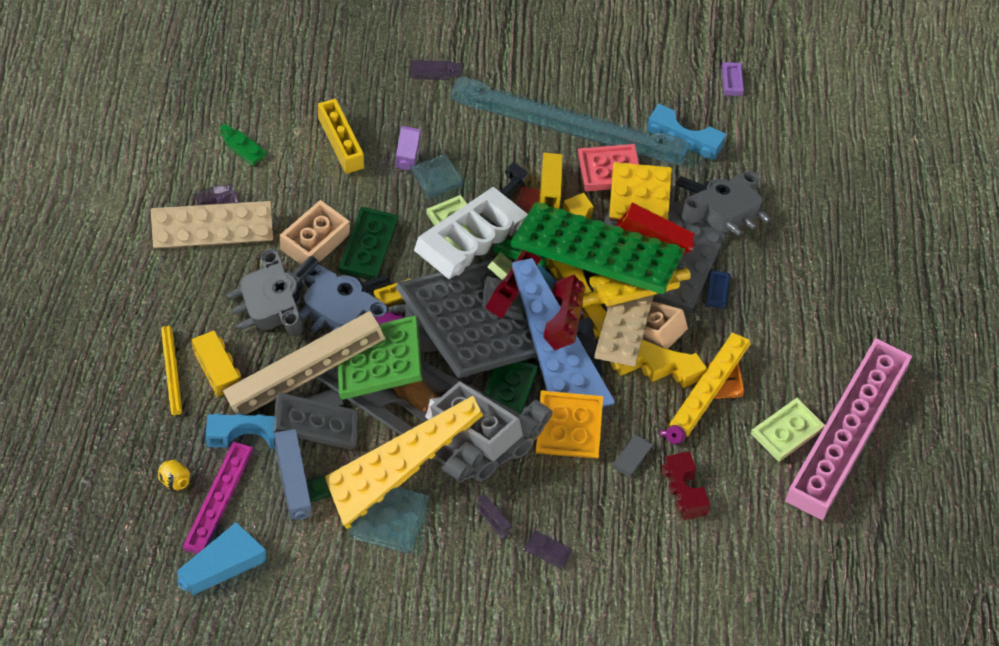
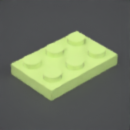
(445, 209)
(787, 429)

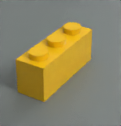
(215, 362)

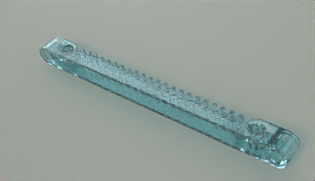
(468, 91)

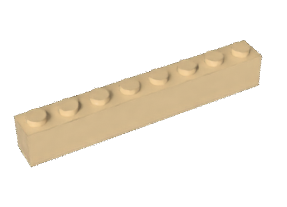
(304, 364)

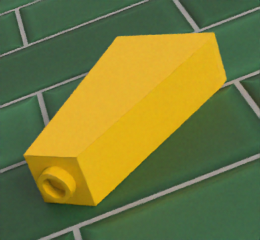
(551, 180)

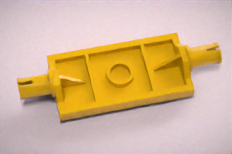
(616, 292)

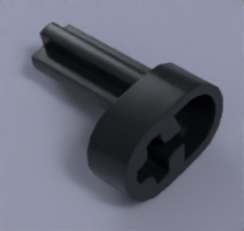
(518, 177)

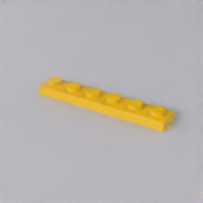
(710, 382)

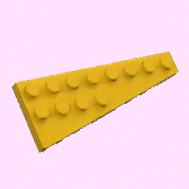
(388, 466)

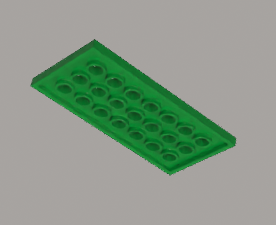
(598, 247)

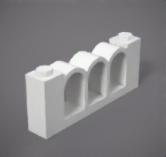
(453, 261)

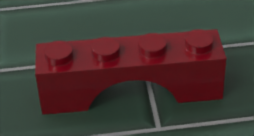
(508, 289)
(564, 326)

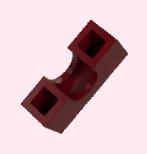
(689, 501)

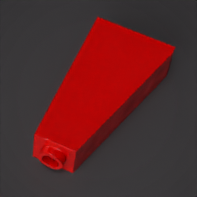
(654, 226)

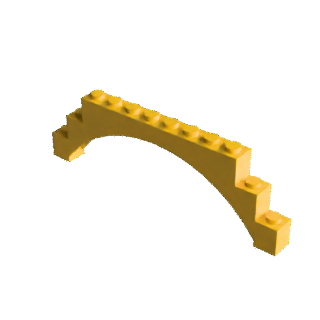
(653, 360)

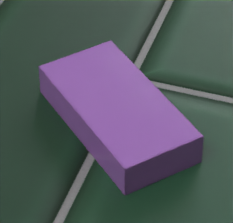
(732, 79)

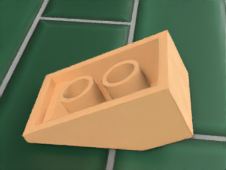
(664, 325)

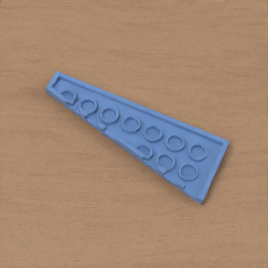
(568, 367)

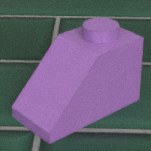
(408, 148)

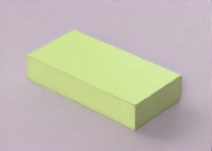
(501, 265)

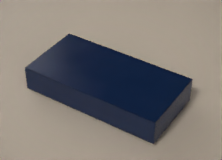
(717, 289)

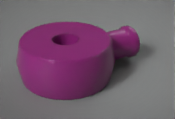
(670, 434)

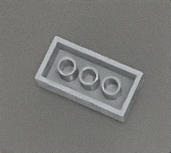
(492, 432)

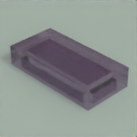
(493, 516)

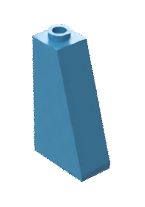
(220, 560)

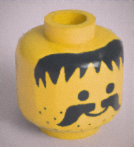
(173, 474)

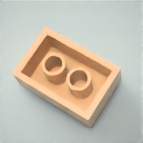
(315, 233)

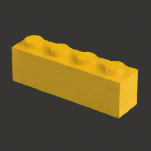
(340, 136)

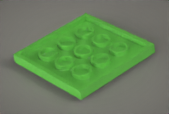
(386, 364)

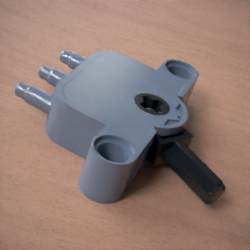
(340, 299)

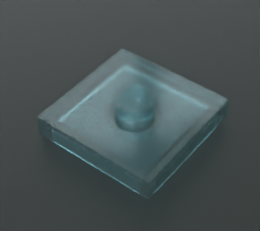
(436, 176)

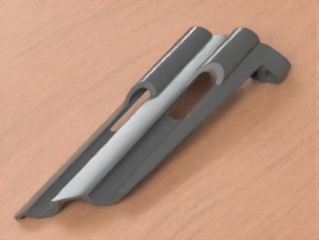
(460, 458)

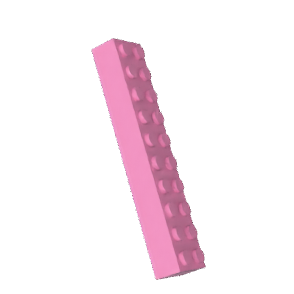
(848, 429)

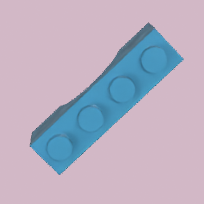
(703, 142)
(225, 428)

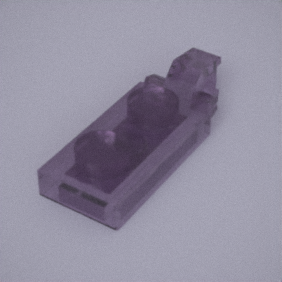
(434, 69)

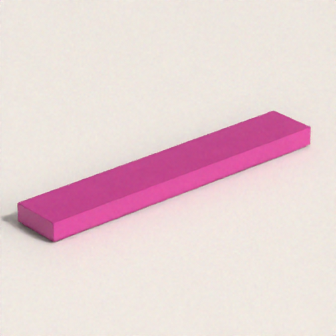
(218, 498)

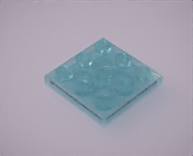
(393, 521)

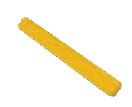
(171, 370)

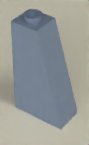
(292, 474)

